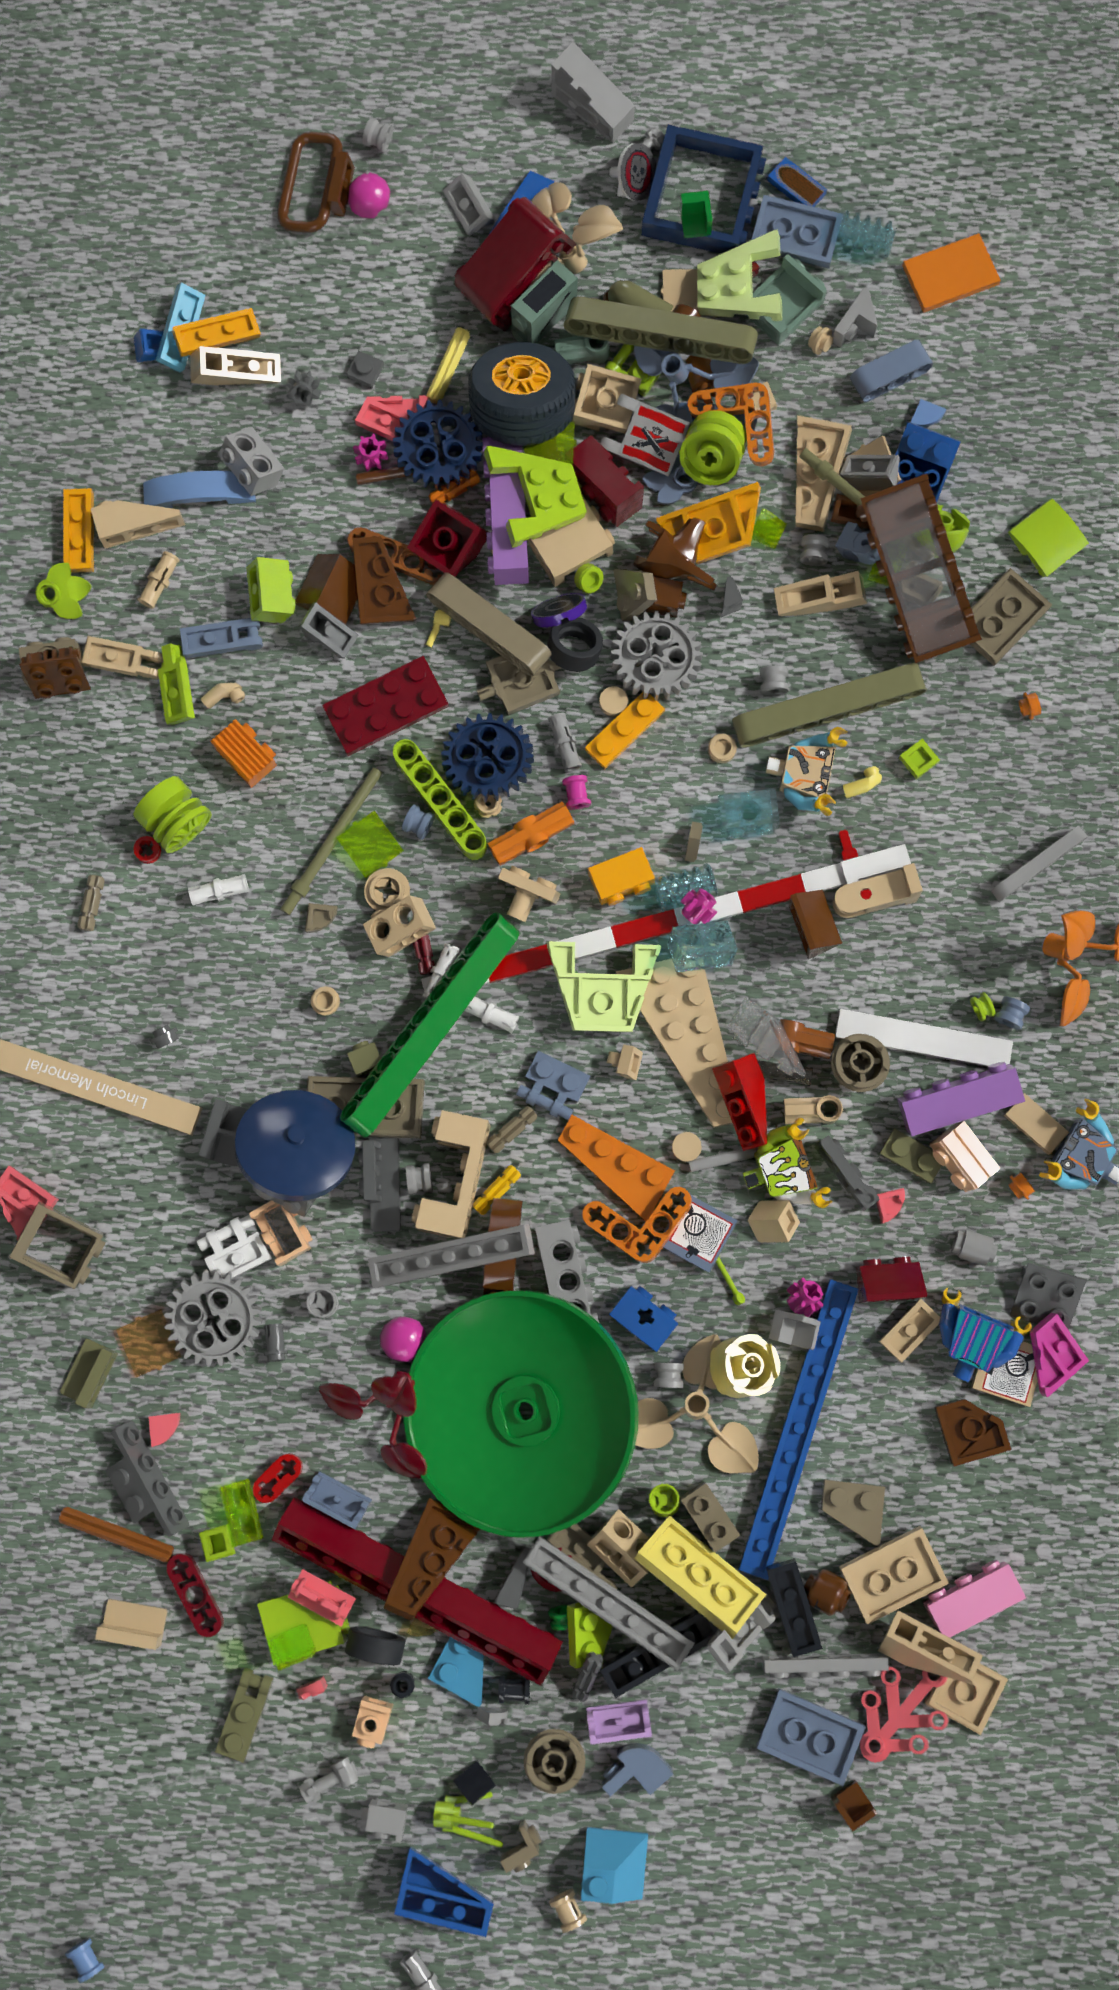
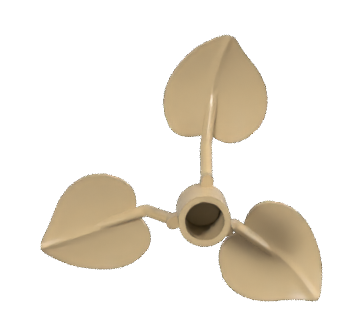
(593, 225)
(732, 1449)

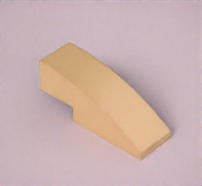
(821, 594)

